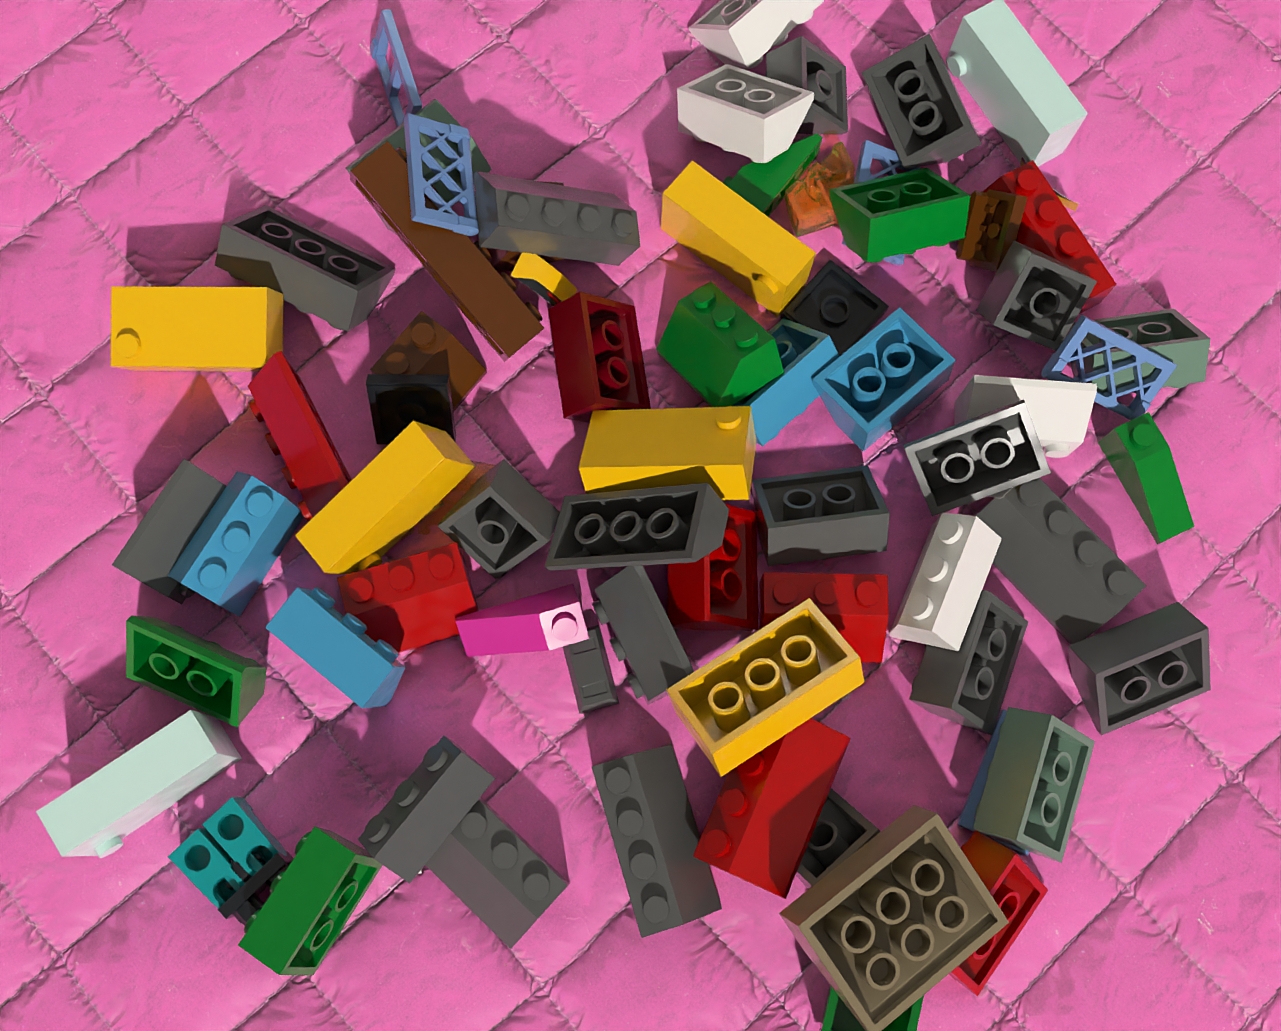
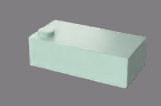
(1014, 84)
(138, 786)

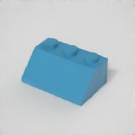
(803, 356)
(883, 378)
(237, 543)
(338, 647)

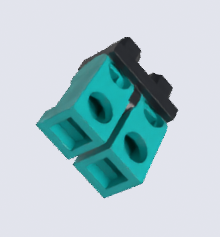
(232, 859)

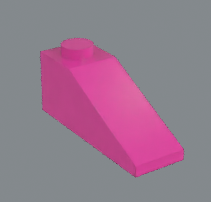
(525, 624)

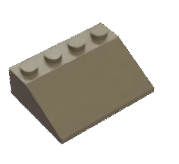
(895, 918)

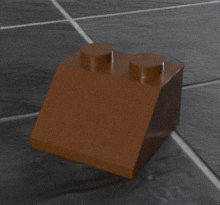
(432, 349)

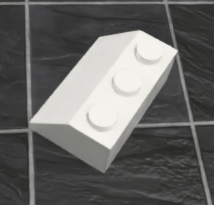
(746, 29)
(742, 112)
(1056, 407)
(946, 582)

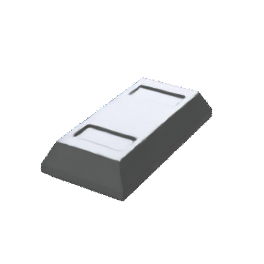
(590, 672)

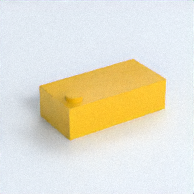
(735, 238)
(195, 328)
(670, 449)
(385, 500)
(766, 686)

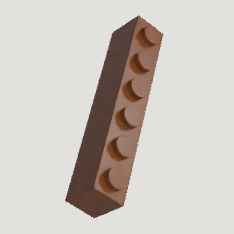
(448, 256)

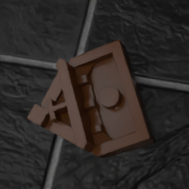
(990, 228)

